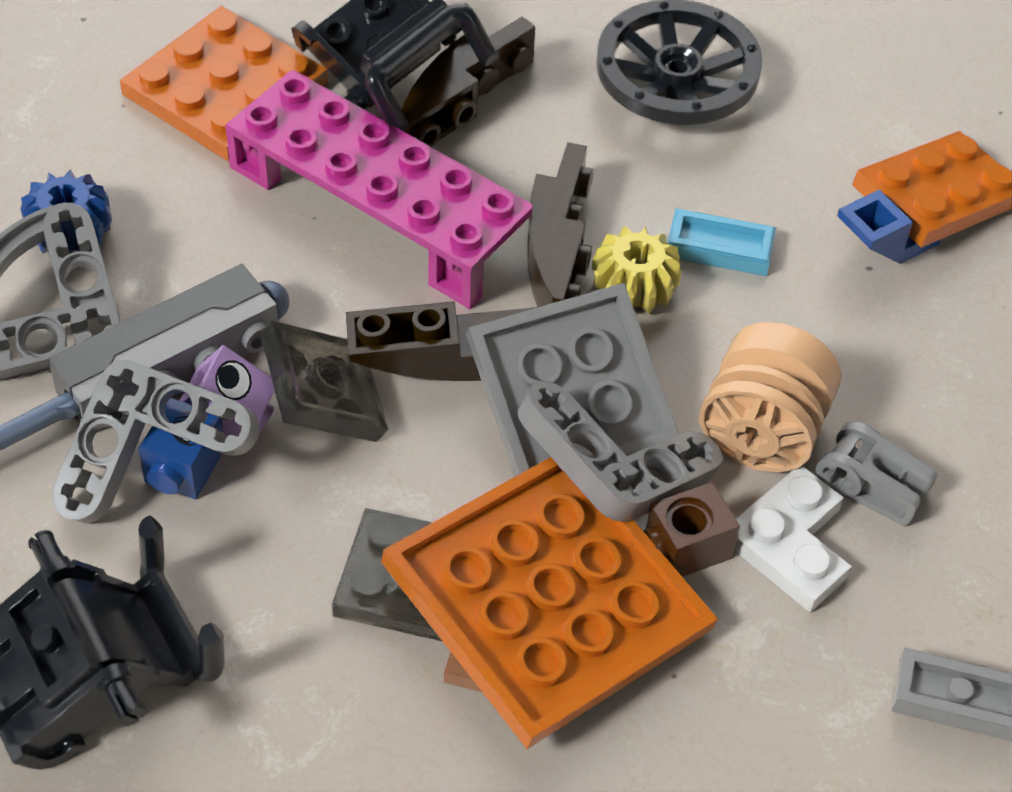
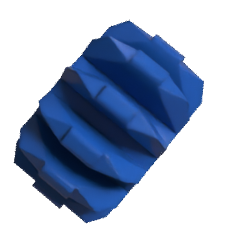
(74, 190)

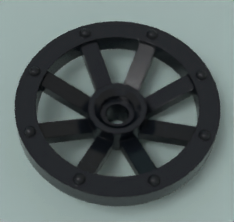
(676, 67)

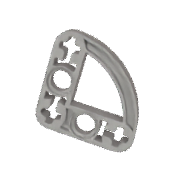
(77, 305)

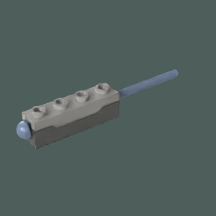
(166, 338)

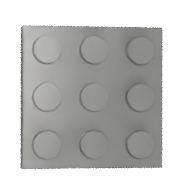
(588, 349)

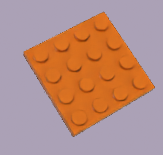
(546, 598)

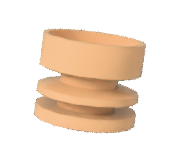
(770, 397)

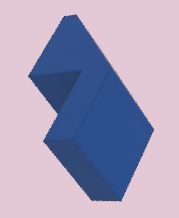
(882, 227)

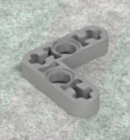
(143, 408)
(560, 420)

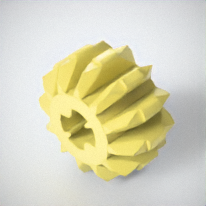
(640, 262)

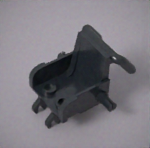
(383, 41)
(86, 647)

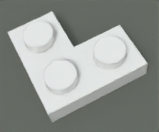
(781, 543)

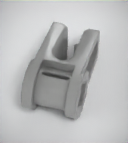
(877, 473)

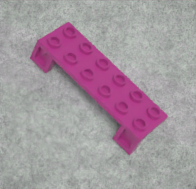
(380, 173)

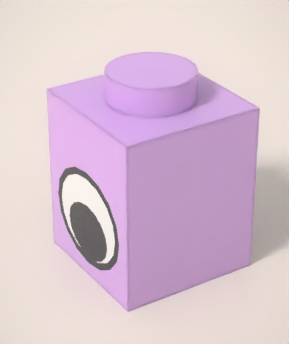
(238, 380)

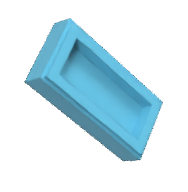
(722, 241)

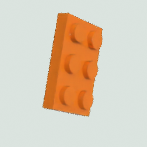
(941, 186)

